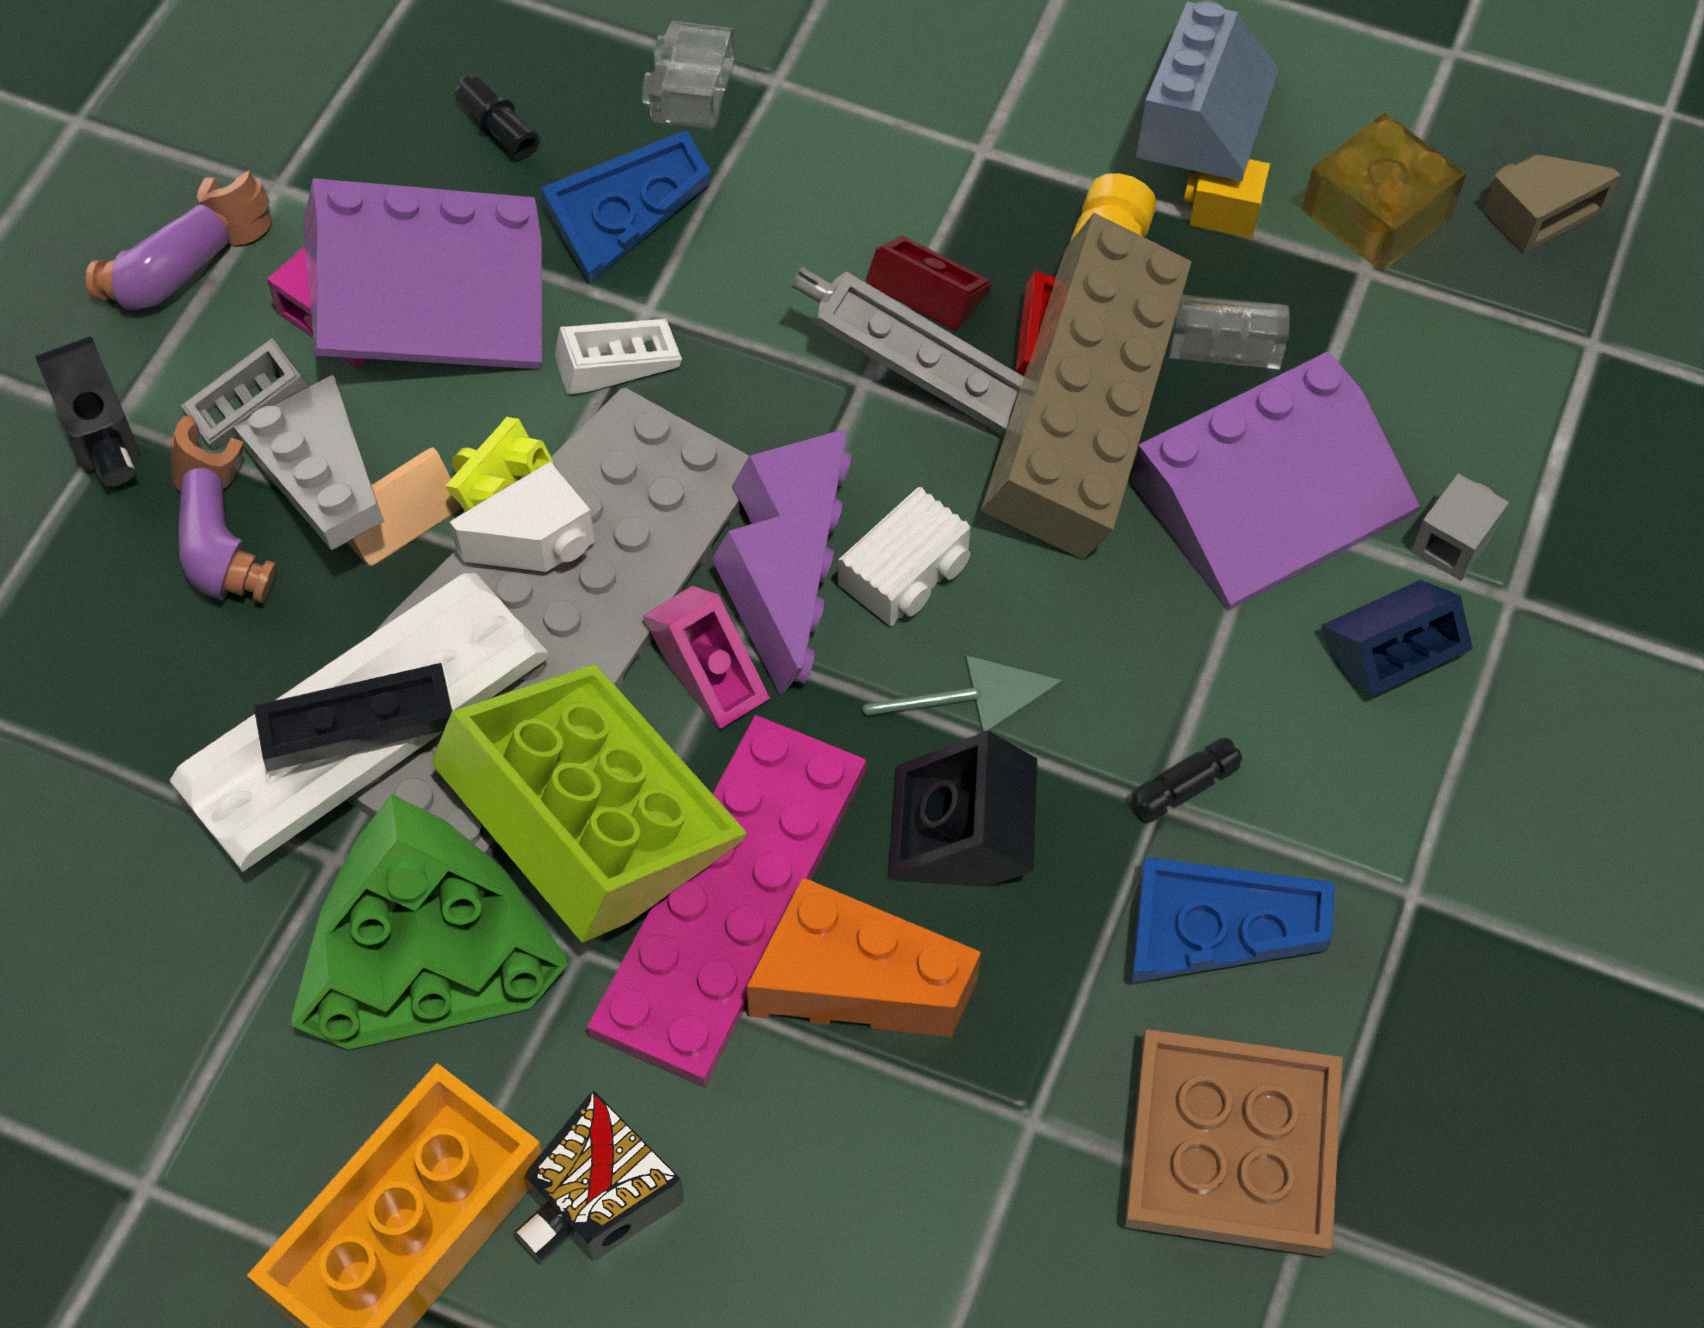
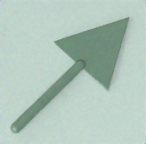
(996, 688)

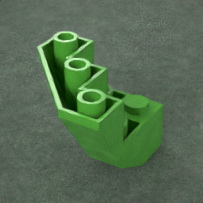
(420, 937)

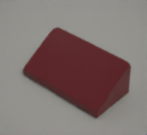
(927, 281)

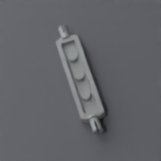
(914, 347)

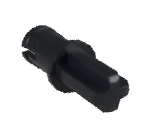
(497, 117)

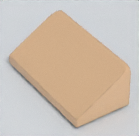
(410, 503)

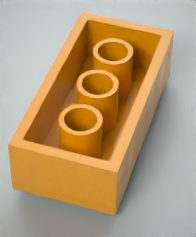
(401, 1213)

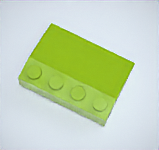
(584, 797)

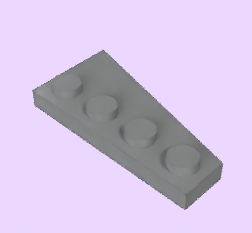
(315, 461)

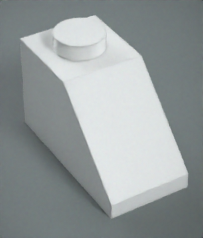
(526, 525)

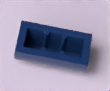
(1398, 636)

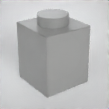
(1459, 526)

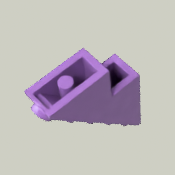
(783, 555)

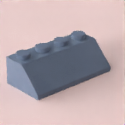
(1208, 94)

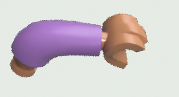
(174, 253)
(207, 549)

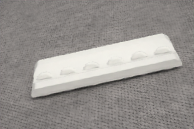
(261, 809)

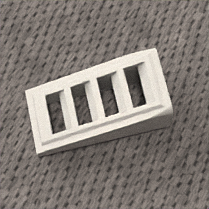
(585, 369)

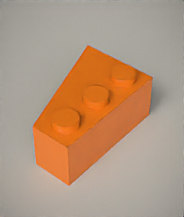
(861, 967)

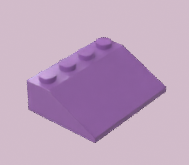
(424, 274)
(1274, 480)

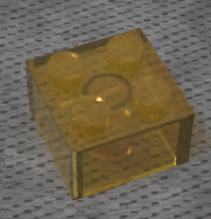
(1383, 191)

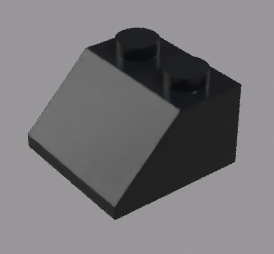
(965, 814)

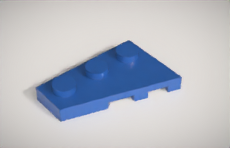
(624, 200)
(1225, 917)

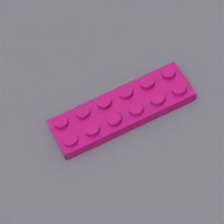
(701, 943)

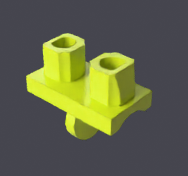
(496, 464)

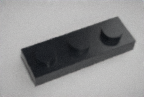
(353, 717)

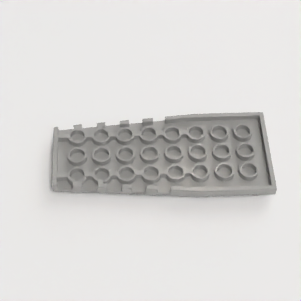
(656, 508)

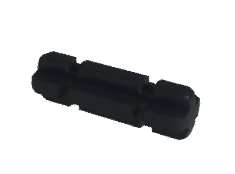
(1186, 779)

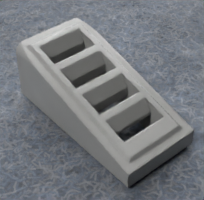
(249, 372)

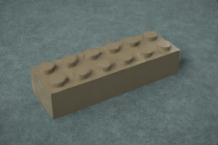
(1087, 388)

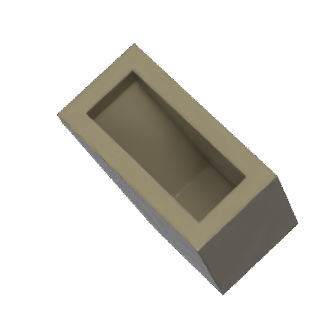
(1547, 198)

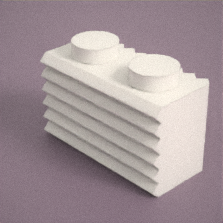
(905, 557)

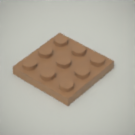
(1235, 1143)

